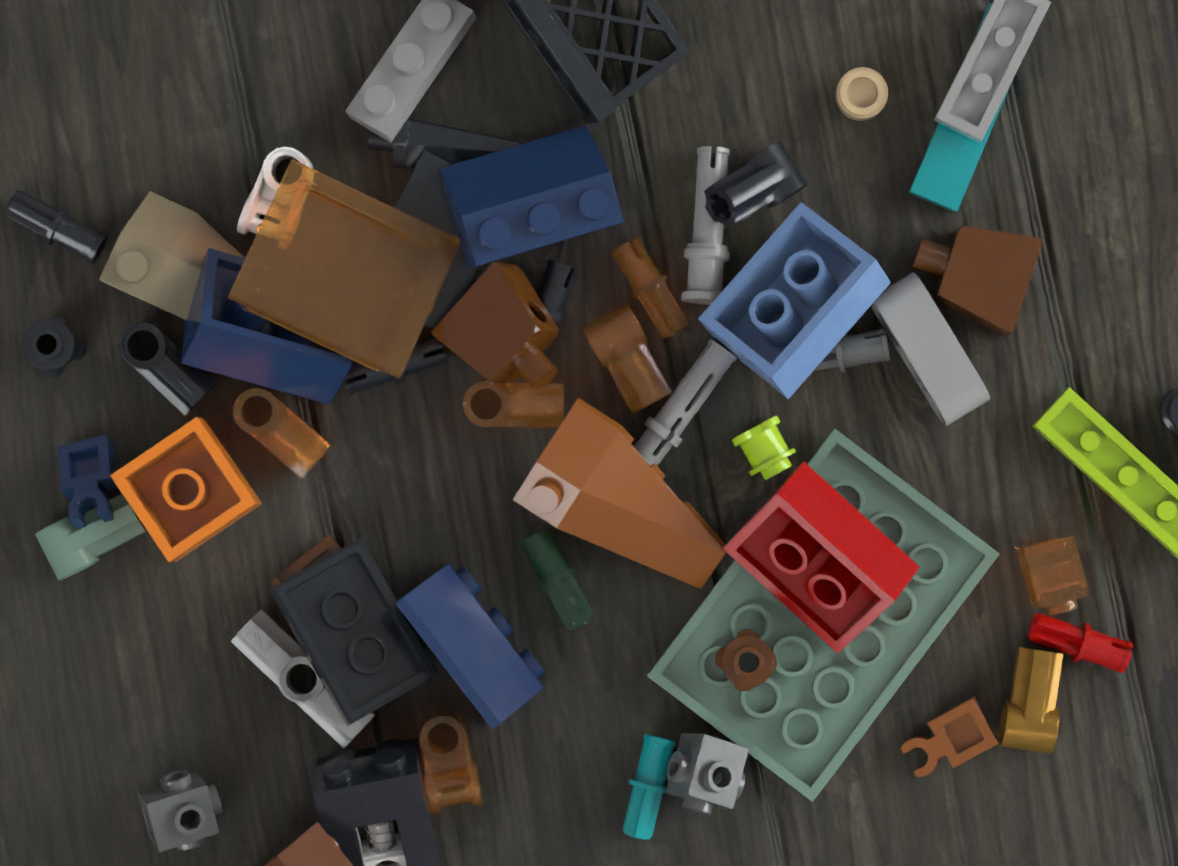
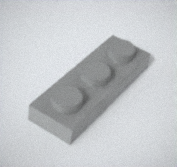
(410, 66)
(990, 66)

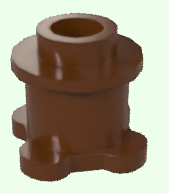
(746, 641)

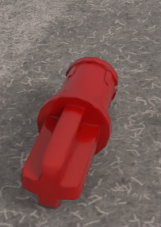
(1080, 642)

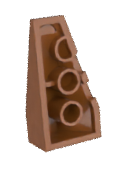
(609, 495)

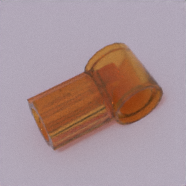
(623, 350)
(519, 405)
(284, 434)

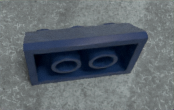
(530, 196)
(244, 346)
(472, 643)

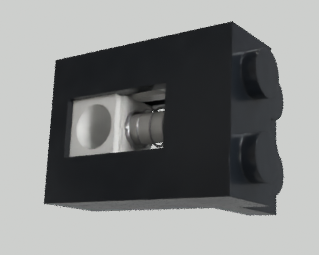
(370, 791)

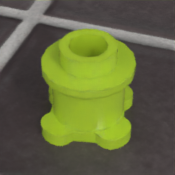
(765, 448)

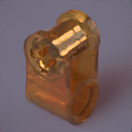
(449, 766)

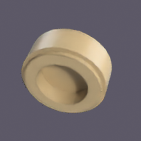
(861, 93)

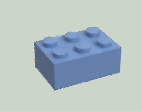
(795, 300)

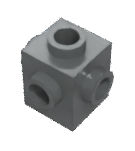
(706, 772)
(180, 810)

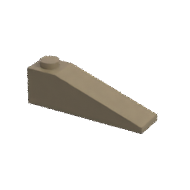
(162, 254)

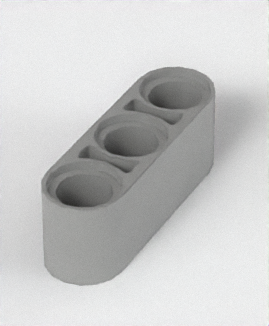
(930, 349)

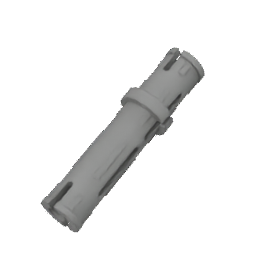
(684, 403)

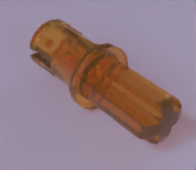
(650, 288)

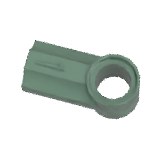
(75, 549)

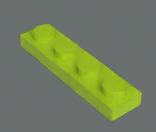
(1113, 465)

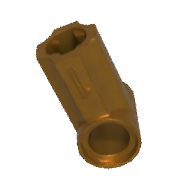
(1030, 714)

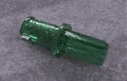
(557, 579)

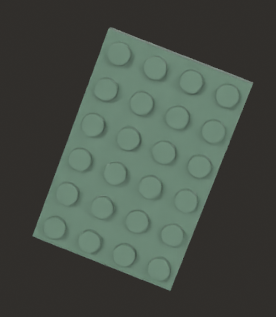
(816, 698)

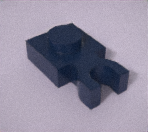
(86, 476)

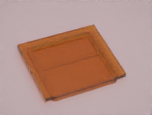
(344, 270)

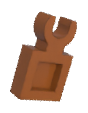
(957, 734)

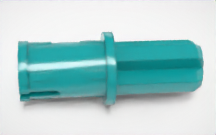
(648, 787)

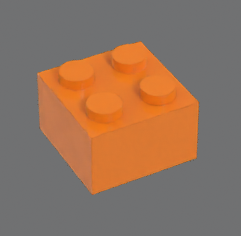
(186, 489)

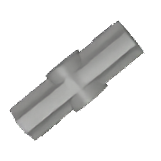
(275, 655)

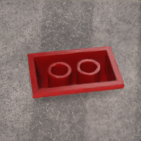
(822, 558)

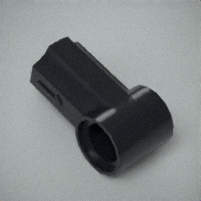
(761, 182)
(178, 383)

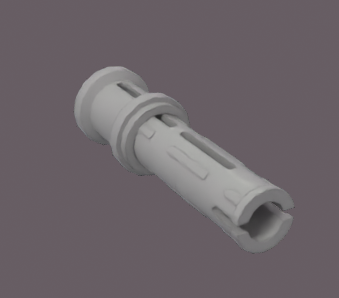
(706, 252)

